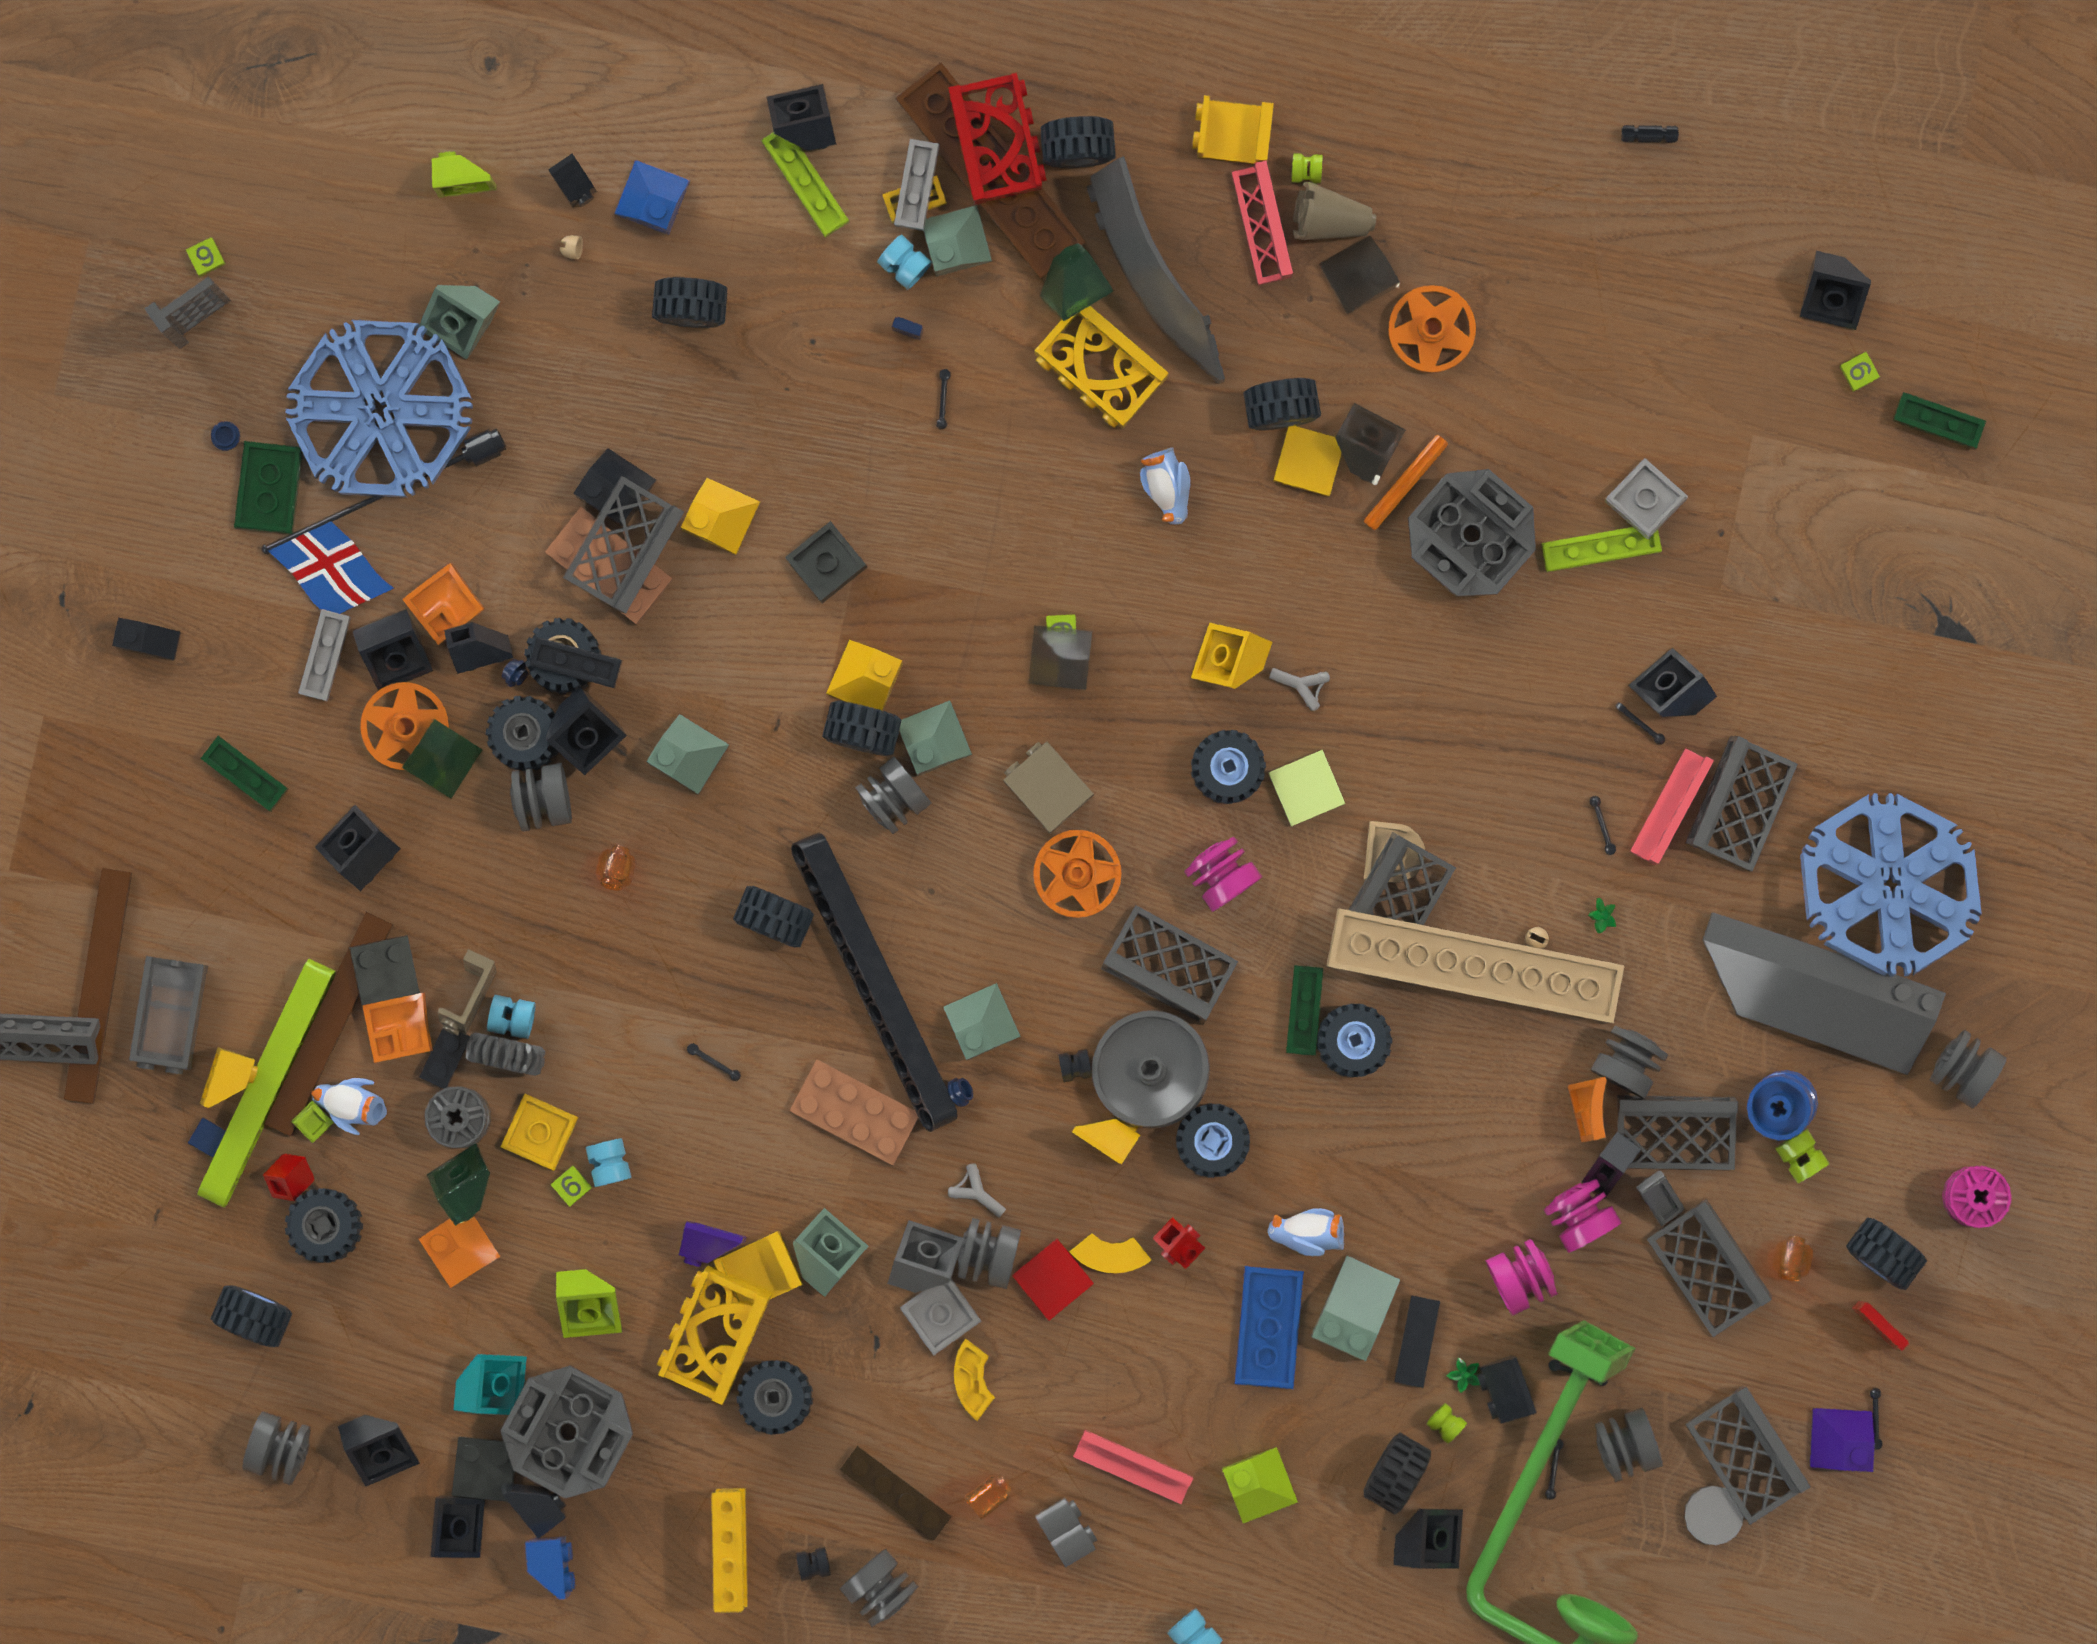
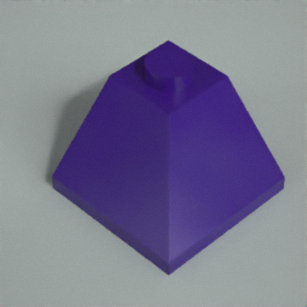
(706, 1243)
(1842, 1440)

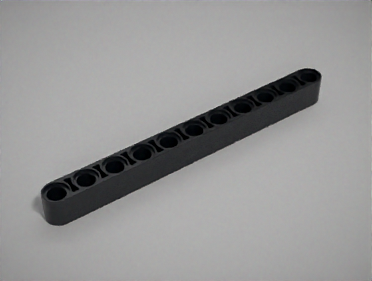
(874, 982)

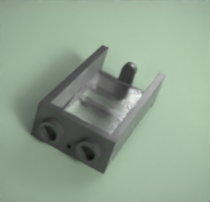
(168, 1014)

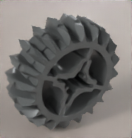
(505, 1054)

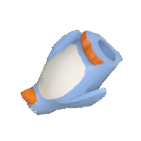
(1167, 484)
(350, 1103)
(1309, 1232)

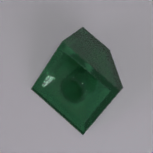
(1073, 282)
(442, 758)
(461, 1184)

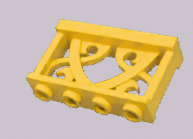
(1141, 367)
(749, 1315)
(729, 1550)

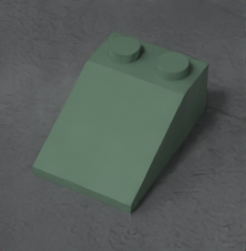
(1355, 1308)

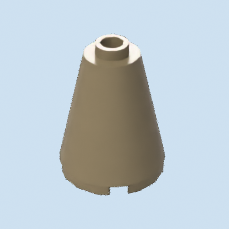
(1330, 215)

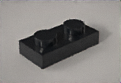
(444, 1058)

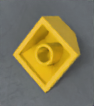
(720, 516)
(1230, 656)
(864, 676)
(227, 1076)
(1110, 1137)

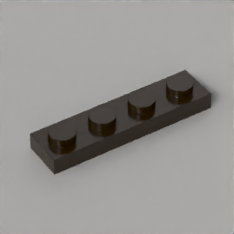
(895, 1493)

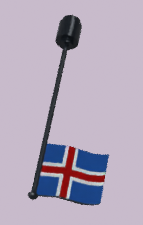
(333, 566)

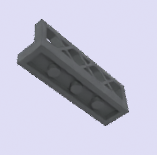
(44, 1030)

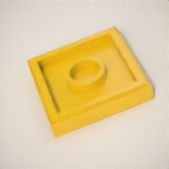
(1308, 461)
(539, 1132)

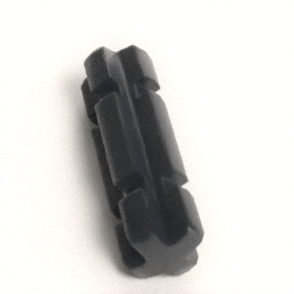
(1649, 133)

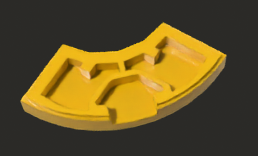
(1110, 1256)
(970, 1379)

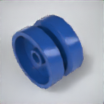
(1799, 1105)

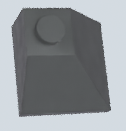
(924, 1258)

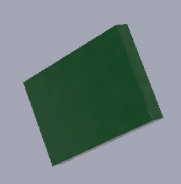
(268, 487)

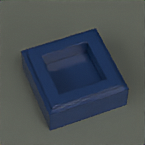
(907, 328)
(207, 1137)

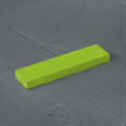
(806, 184)
(1598, 548)

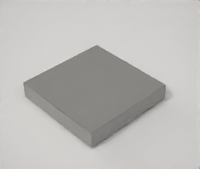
(1646, 498)
(940, 1315)

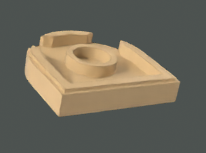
(1377, 838)

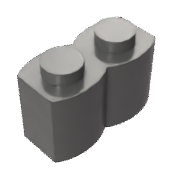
(1066, 1532)

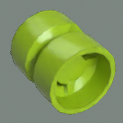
(1797, 1146)

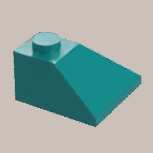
(490, 1384)

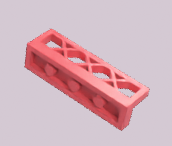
(1273, 220)
(1671, 806)
(1133, 1466)

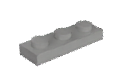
(916, 184)
(324, 655)

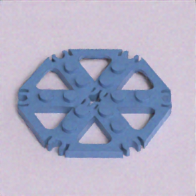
(351, 408)
(1872, 894)

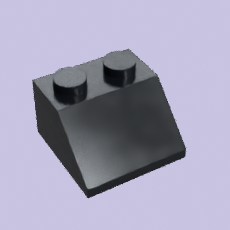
(602, 479)
(392, 650)
(584, 731)
(357, 848)
(1506, 1389)

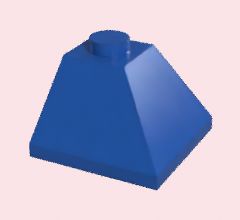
(652, 197)

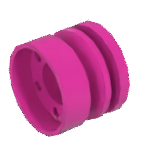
(1222, 873)
(1959, 1196)
(1582, 1215)
(1521, 1277)

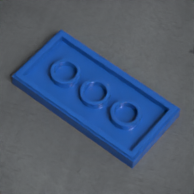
(1269, 1327)

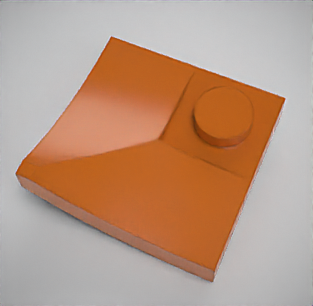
(443, 603)
(398, 1027)
(1588, 1108)
(459, 1249)

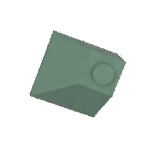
(956, 241)
(459, 316)
(934, 738)
(687, 753)
(981, 1021)
(826, 1251)

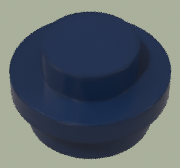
(225, 436)
(515, 672)
(960, 1091)

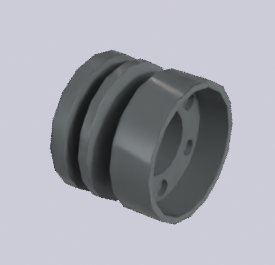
(893, 795)
(541, 797)
(1629, 1061)
(1968, 1069)
(474, 1112)
(989, 1253)
(1628, 1444)
(276, 1448)
(879, 1588)

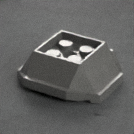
(1479, 502)
(536, 1440)

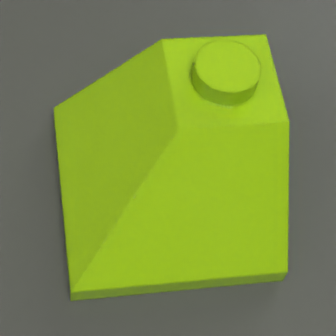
(458, 176)
(586, 1304)
(1259, 1485)

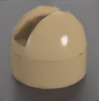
(573, 247)
(1539, 932)

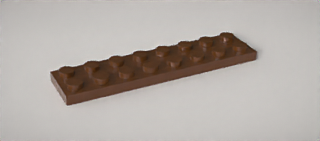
(1026, 219)

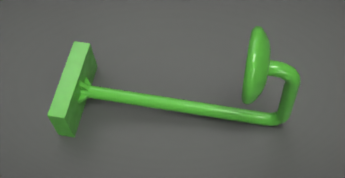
(1591, 1355)

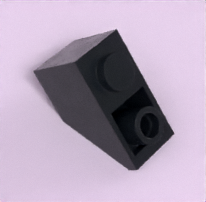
(476, 646)

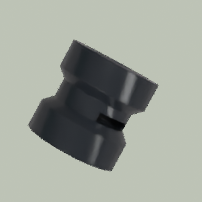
(1075, 1065)
(819, 1560)

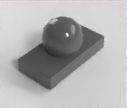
(1660, 1197)

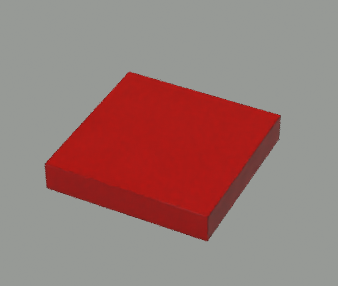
(1053, 1279)
(1880, 1325)

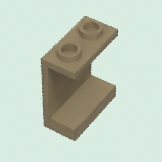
(1047, 786)
(486, 970)

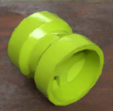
(1299, 168)
(1447, 1424)

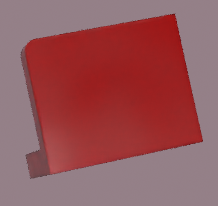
(289, 1177)

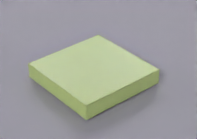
(1306, 788)

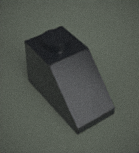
(573, 181)
(146, 639)
(1612, 1163)
(535, 1506)

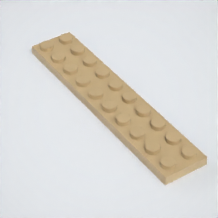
(1475, 965)

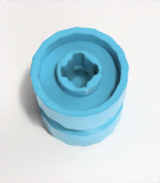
(904, 262)
(521, 1018)
(608, 1162)
(1192, 1630)

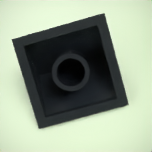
(457, 1527)

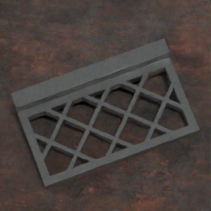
(188, 310)
(644, 559)
(1718, 793)
(1384, 870)
(1156, 986)
(1680, 1107)
(1730, 1252)
(1770, 1443)

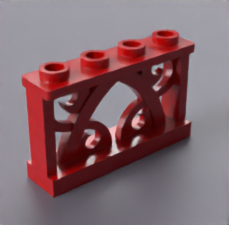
(982, 175)

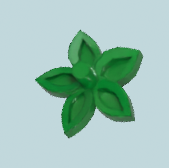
(1602, 916)
(1464, 1374)

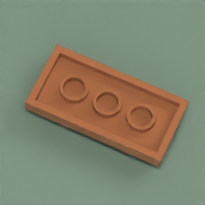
(570, 540)
(854, 1112)

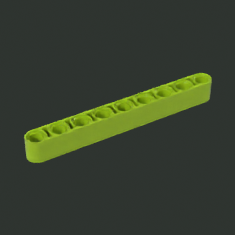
(271, 1073)

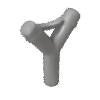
(1302, 685)
(976, 1192)

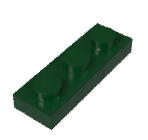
(1939, 420)
(244, 773)
(1304, 1010)

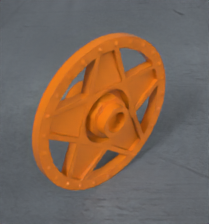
(1432, 328)
(401, 724)
(1077, 873)

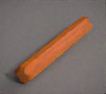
(1405, 482)

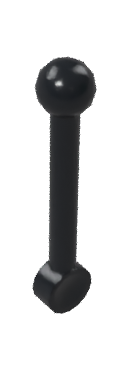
(944, 375)
(1658, 738)
(1610, 848)
(693, 1049)
(1555, 1365)
(1875, 1394)
(1550, 1493)

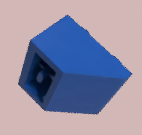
(548, 1564)

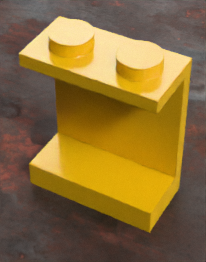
(1233, 131)
(762, 1265)

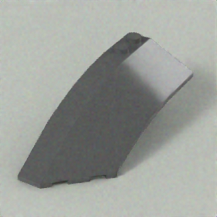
(1146, 269)
(1822, 994)

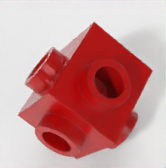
(1179, 1243)

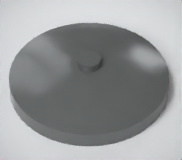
(1150, 1069)

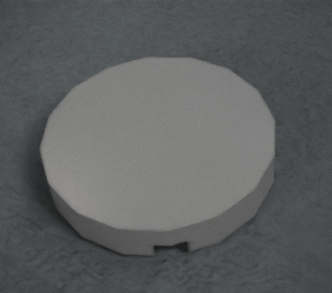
(1712, 1515)

